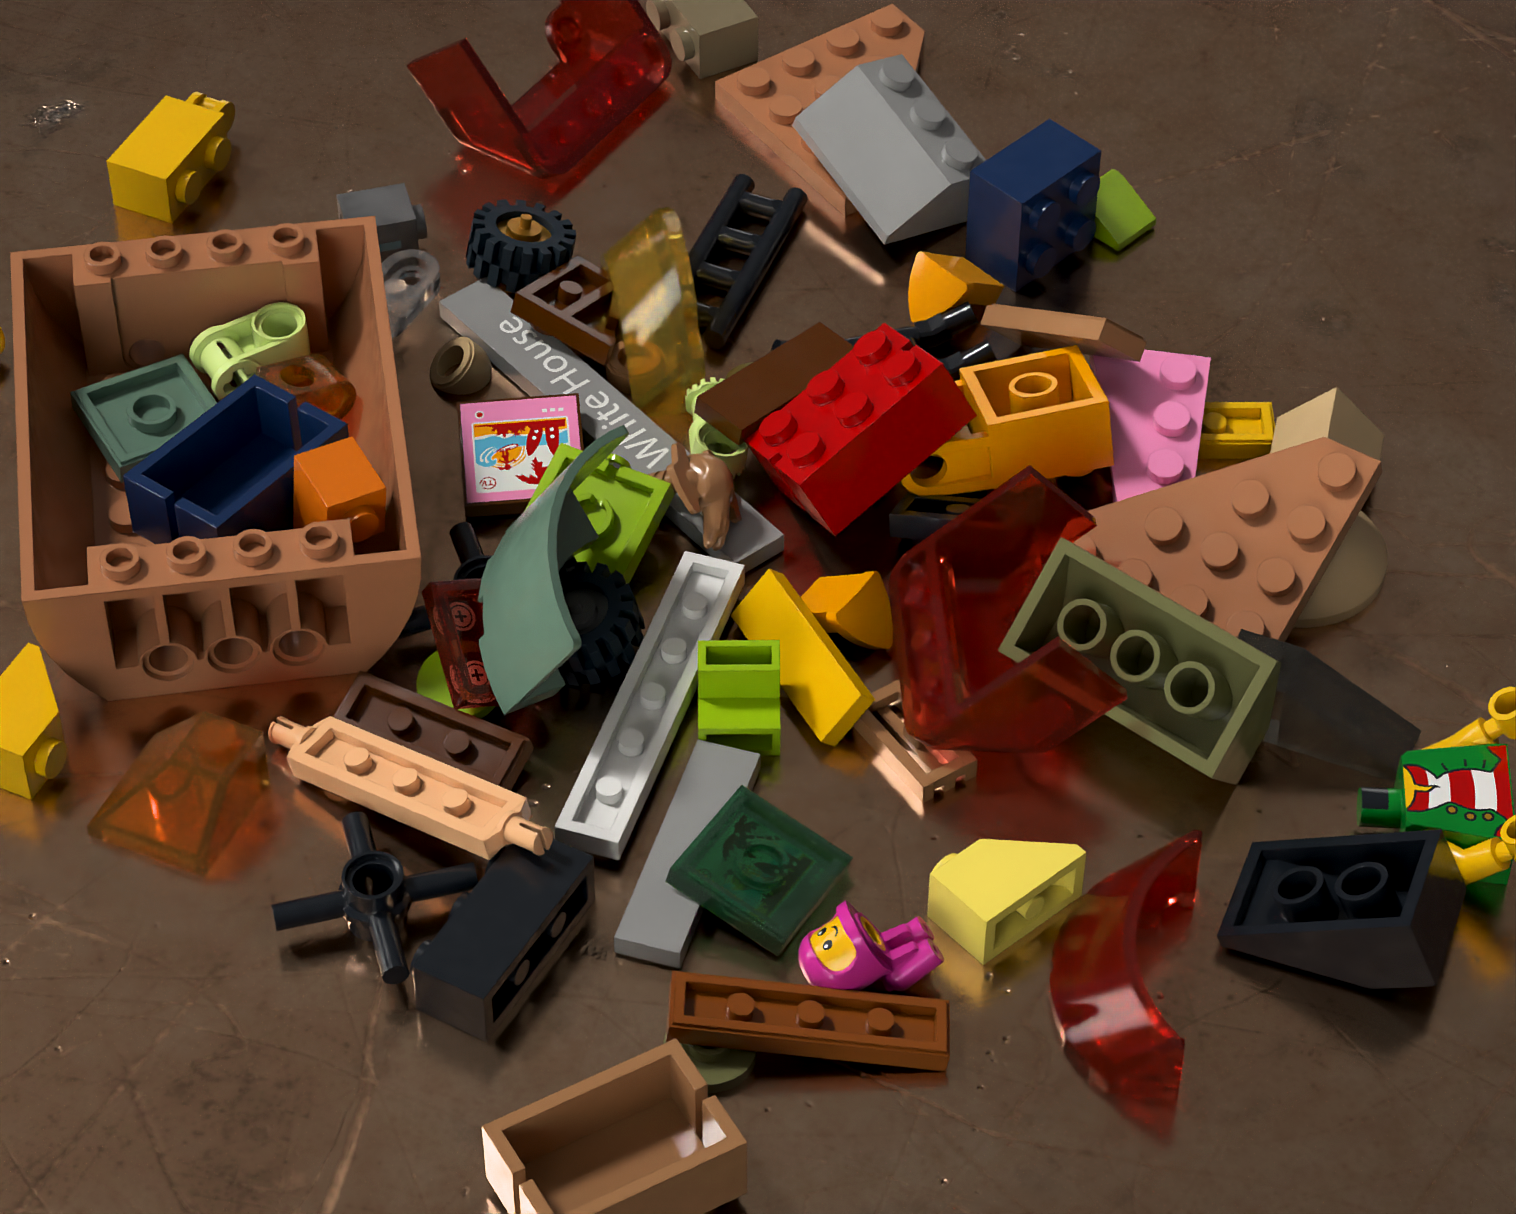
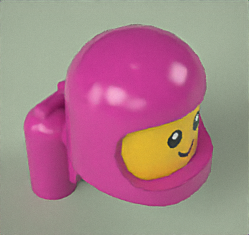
(855, 954)

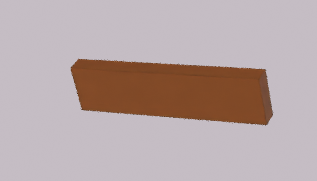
(808, 1021)

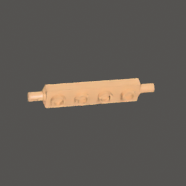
(410, 787)

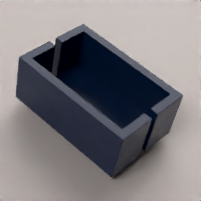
(228, 467)

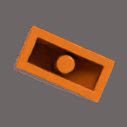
(337, 485)

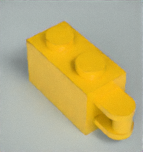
(171, 156)

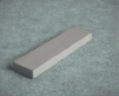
(658, 916)

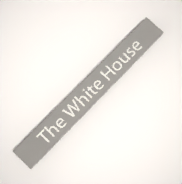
(548, 367)

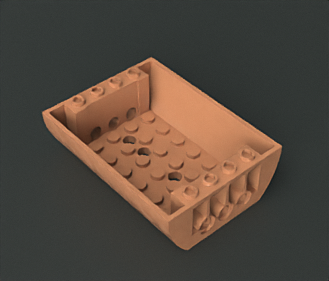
(218, 609)

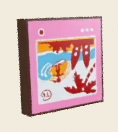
(510, 447)

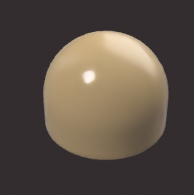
(469, 376)

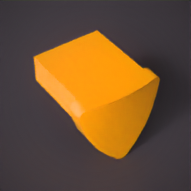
(945, 282)
(854, 608)

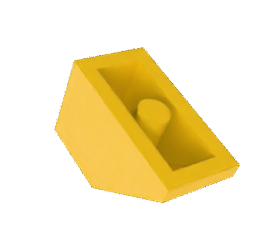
(29, 726)

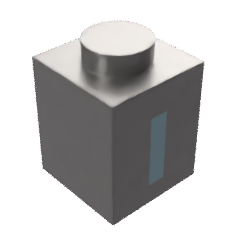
(397, 220)

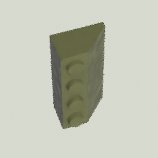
(1184, 677)

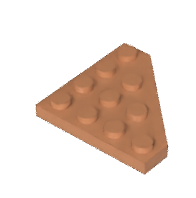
(782, 86)
(1243, 538)

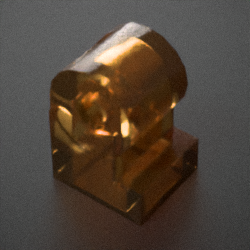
(312, 380)

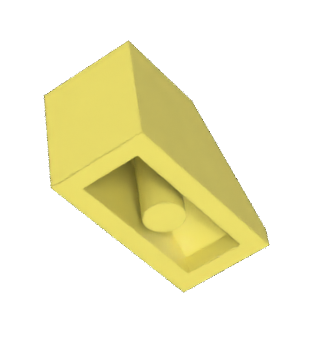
(1002, 891)

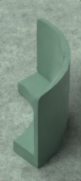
(521, 590)

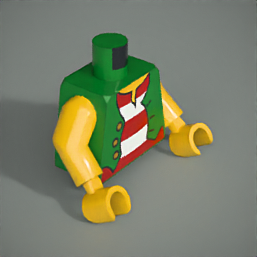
(1460, 789)

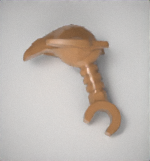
(704, 486)

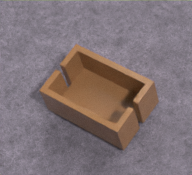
(620, 1144)

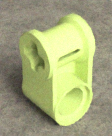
(251, 341)

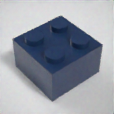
(1032, 205)

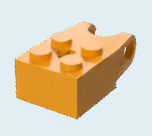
(1028, 412)

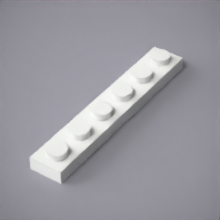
(649, 707)

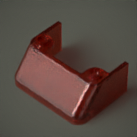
(605, 71)
(953, 610)

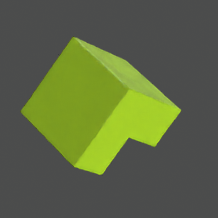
(740, 694)

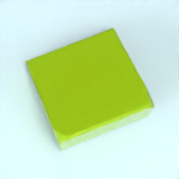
(1120, 212)

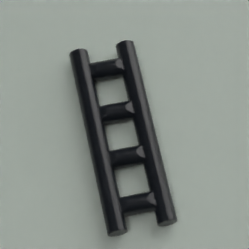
(760, 249)

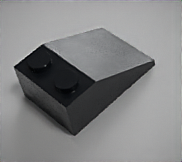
(1349, 906)

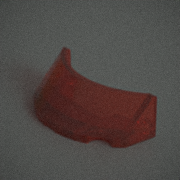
(1097, 977)

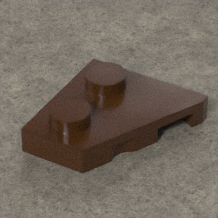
(574, 307)

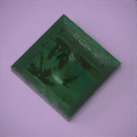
(759, 870)

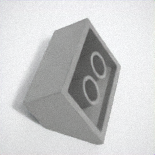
(892, 149)

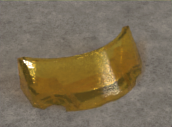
(657, 312)

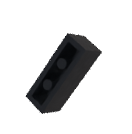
(502, 936)

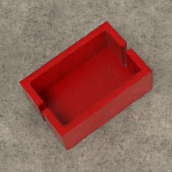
(860, 427)

